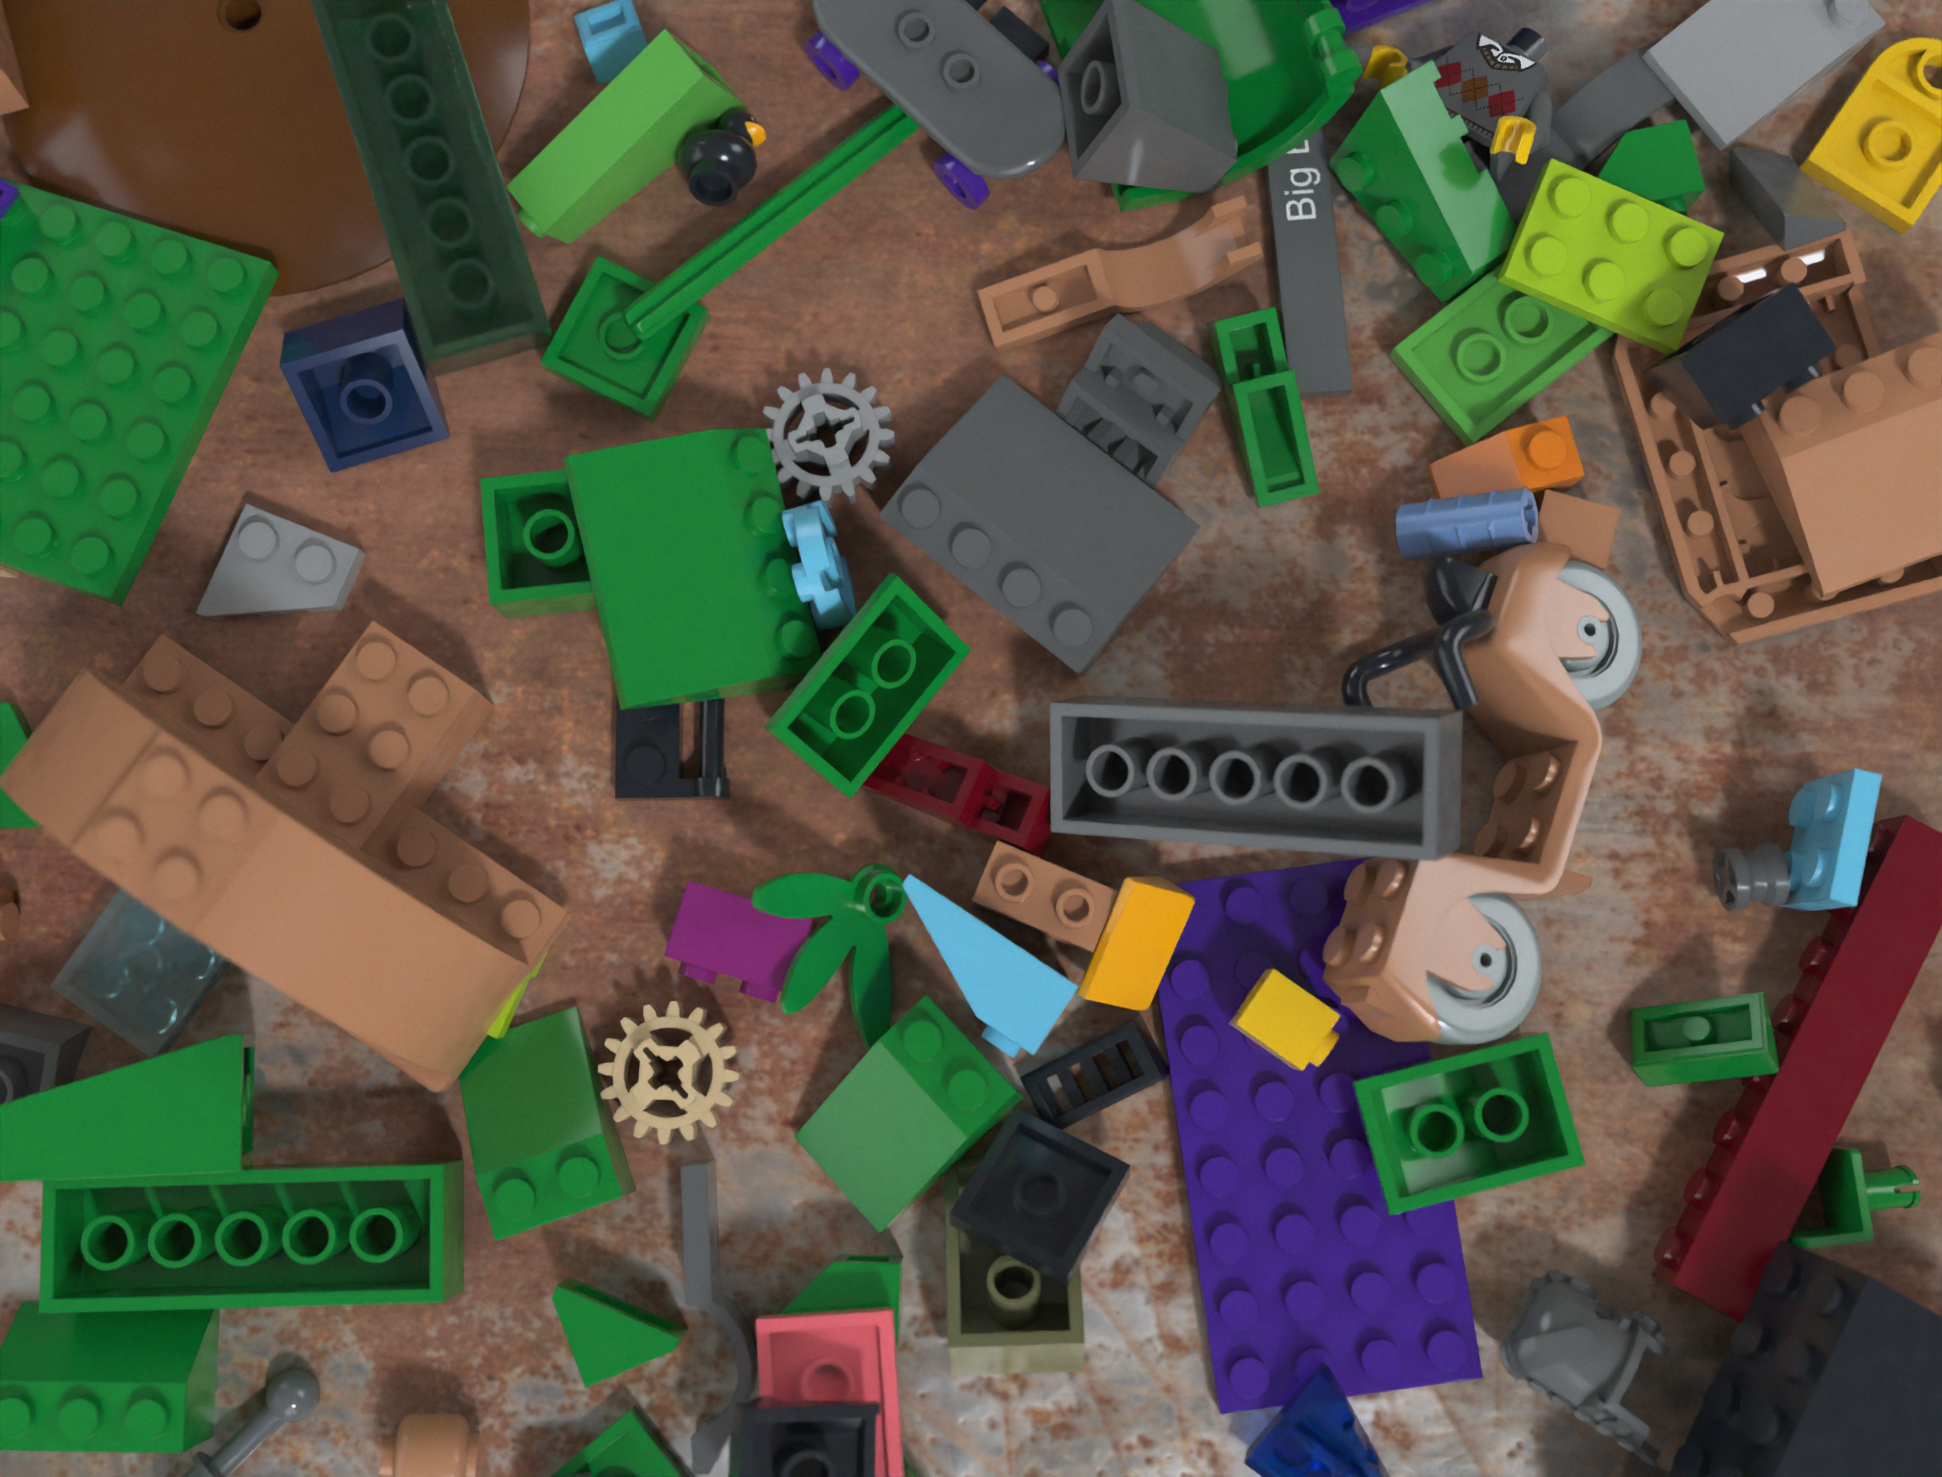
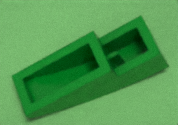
(1263, 406)

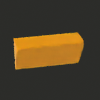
(1136, 943)

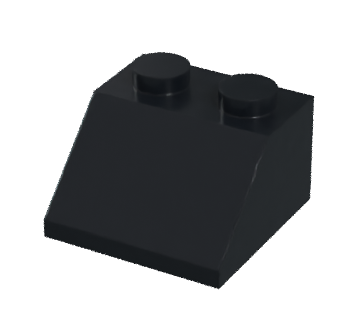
(1743, 359)

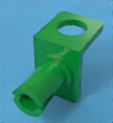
(1851, 1195)

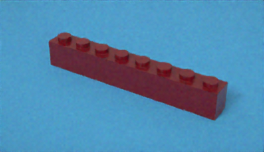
(1825, 1049)

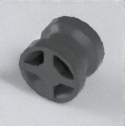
(1751, 876)

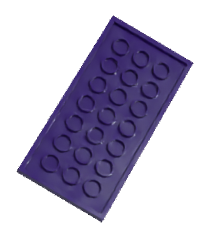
(1281, 1172)

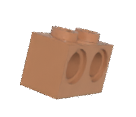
(1044, 897)

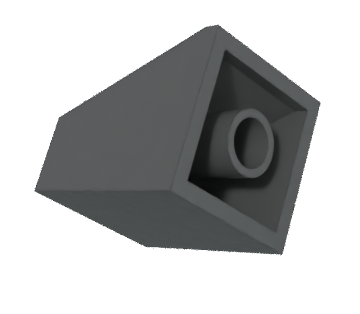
(1145, 103)

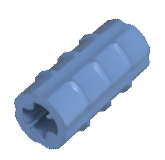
(1467, 524)

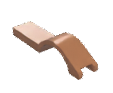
(1119, 280)

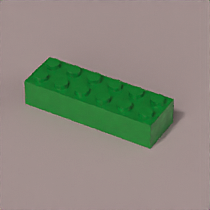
(255, 1238)

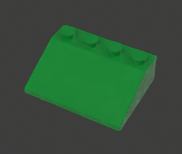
(692, 567)

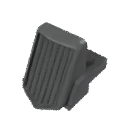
(1140, 397)

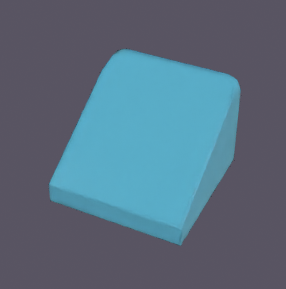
(611, 37)

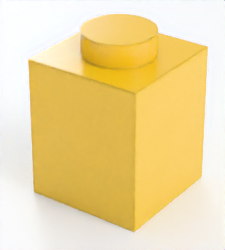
(1287, 1021)

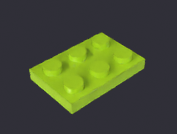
(1610, 256)

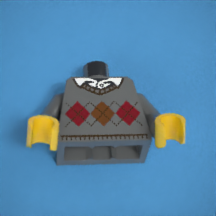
(1491, 87)

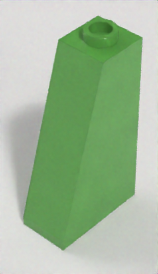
(622, 139)

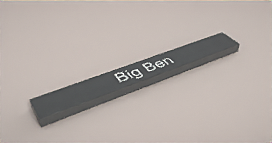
(1308, 269)

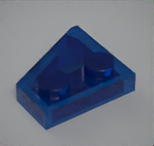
(1315, 1436)

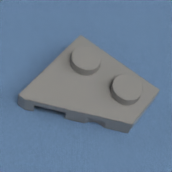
(279, 570)

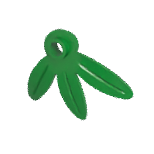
(849, 925)

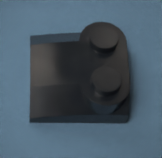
(803, 1438)

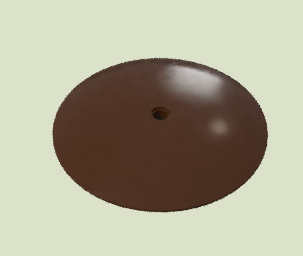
(225, 126)

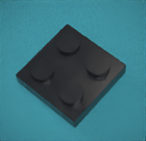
(1040, 1195)

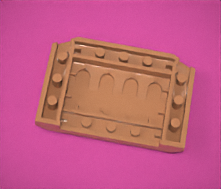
(1708, 492)

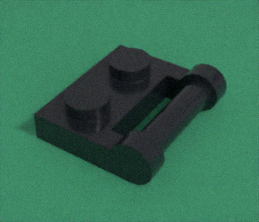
(652, 754)

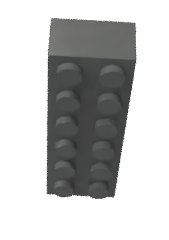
(1258, 774)

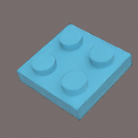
(1830, 839)

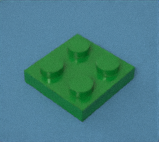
(606, 358)

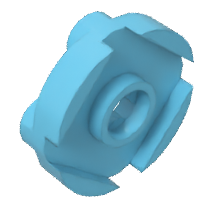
(823, 573)

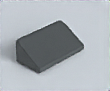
(1782, 198)

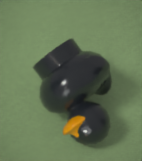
(721, 159)

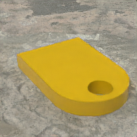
(1886, 137)

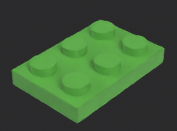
(1492, 355)

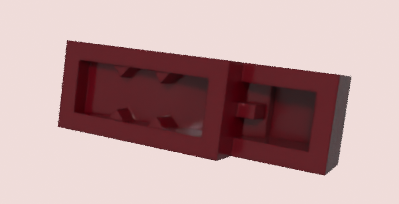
(965, 793)

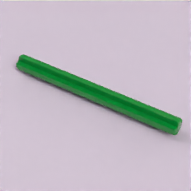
(767, 222)

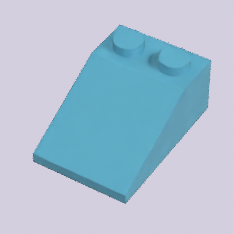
(999, 979)

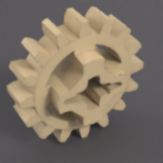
(693, 1096)

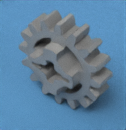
(848, 427)

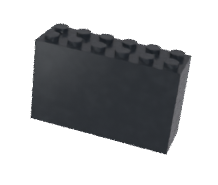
(1822, 1381)

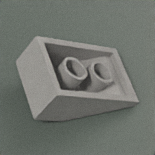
(1754, 57)

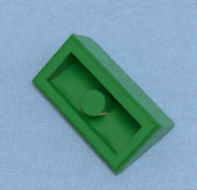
(1703, 1040)

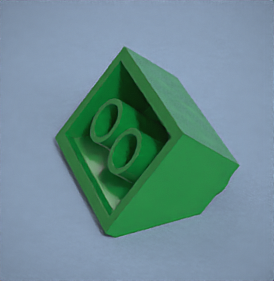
(868, 687)
(108, 1380)

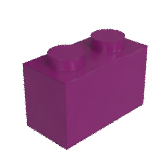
(731, 937)

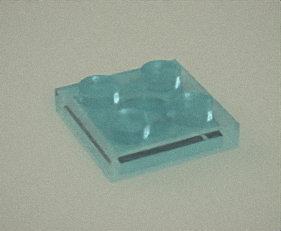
(140, 974)

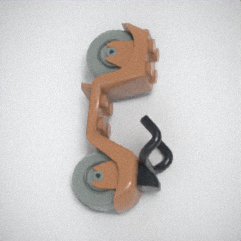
(1531, 657)

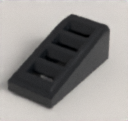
(1145, 1051)

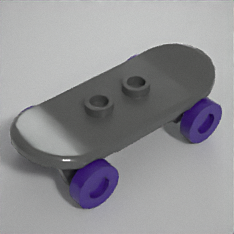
(950, 77)

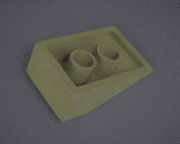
(1001, 1310)

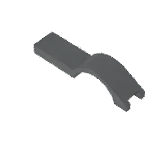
(1590, 124)
(705, 1293)

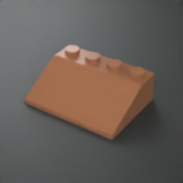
(1858, 465)

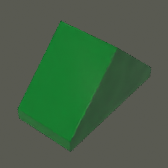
(610, 1332)

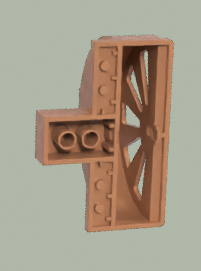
(300, 838)

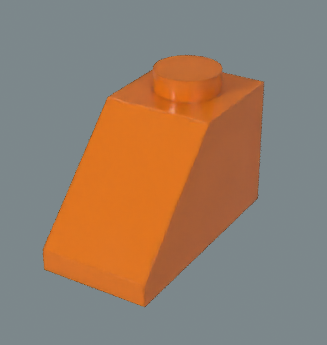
(1521, 457)

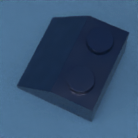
(364, 385)

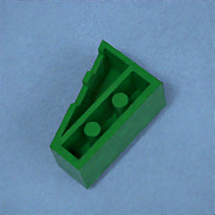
(1423, 187)

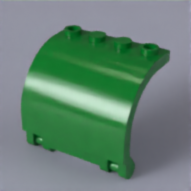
(1280, 67)

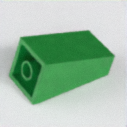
(142, 1119)

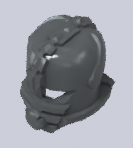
(1582, 1358)

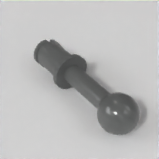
(289, 1398)

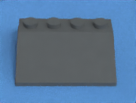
(1040, 523)

